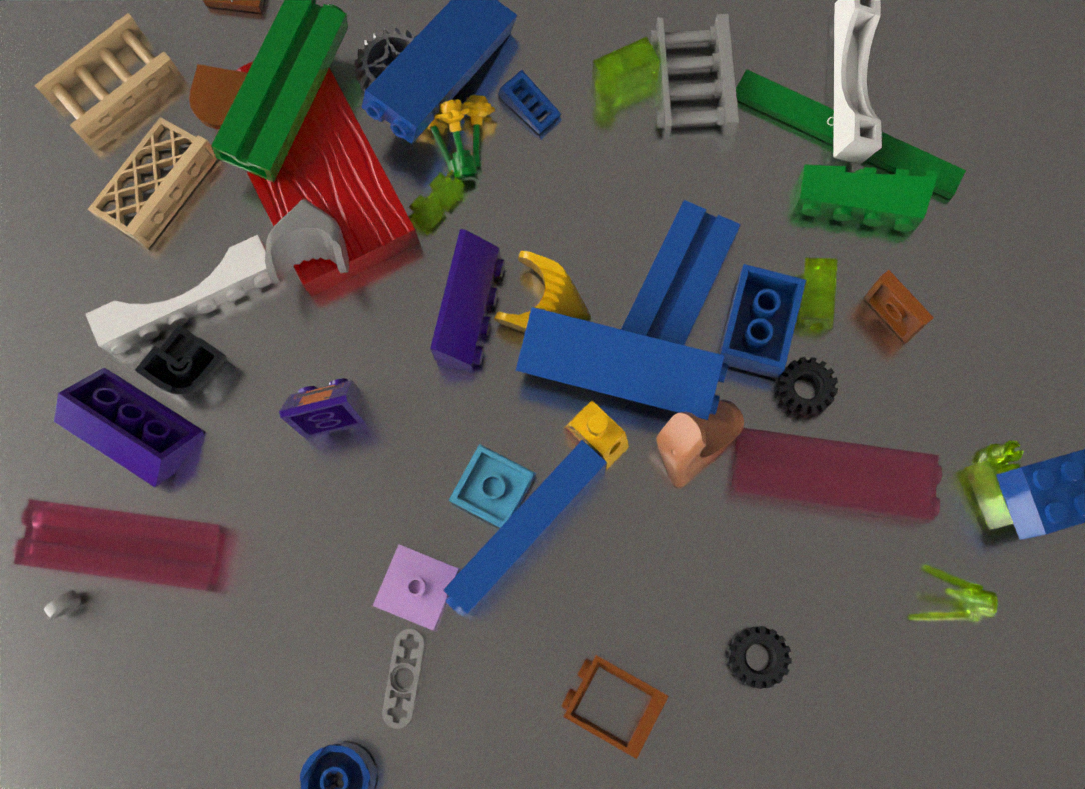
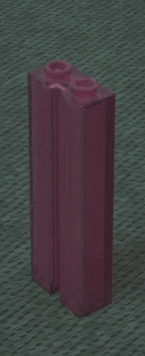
(836, 476)
(121, 545)

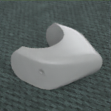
(304, 235)

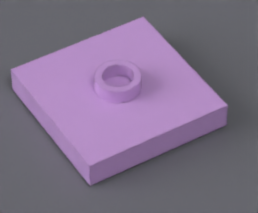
(415, 587)

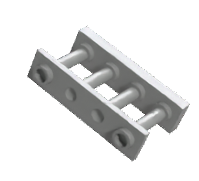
(722, 88)

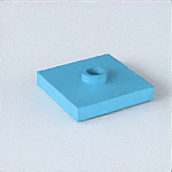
(492, 486)

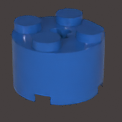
(340, 757)

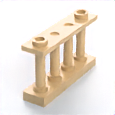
(124, 99)

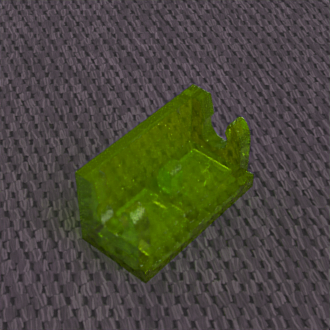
(819, 291)

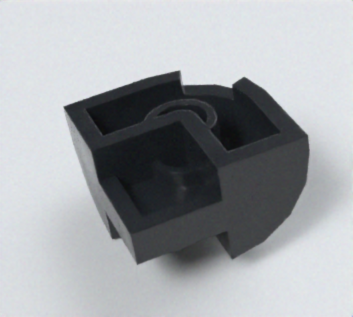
(181, 363)

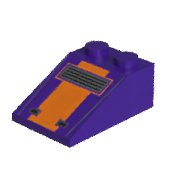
(324, 408)

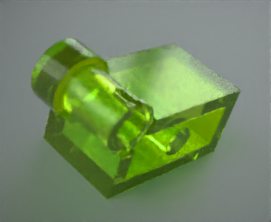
(624, 71)
(983, 480)

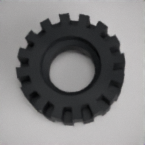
(819, 374)
(779, 657)

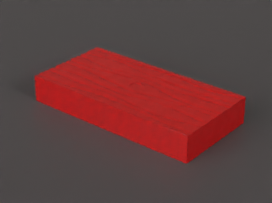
(343, 177)

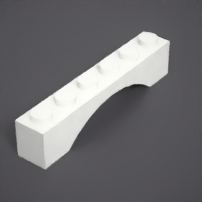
(855, 123)
(124, 324)

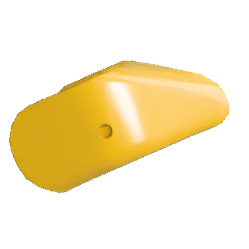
(559, 293)

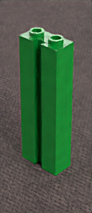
(280, 87)

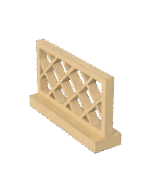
(169, 191)

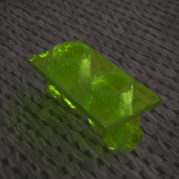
(442, 190)

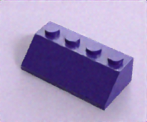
(466, 303)
(127, 425)

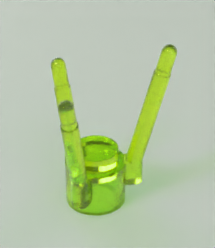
(974, 600)

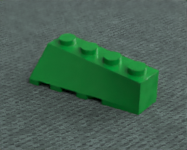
(865, 195)

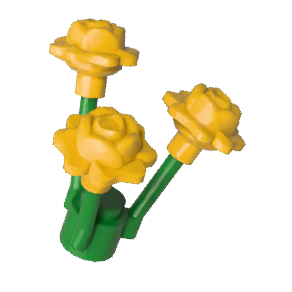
(453, 112)

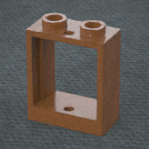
(645, 722)

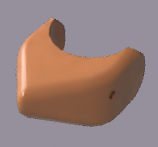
(692, 442)

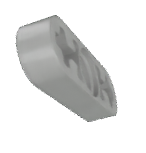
(389, 701)

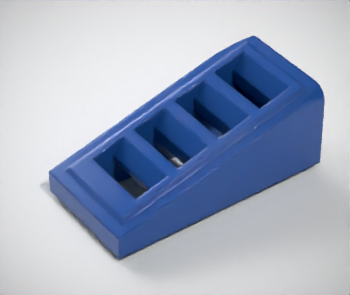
(514, 102)

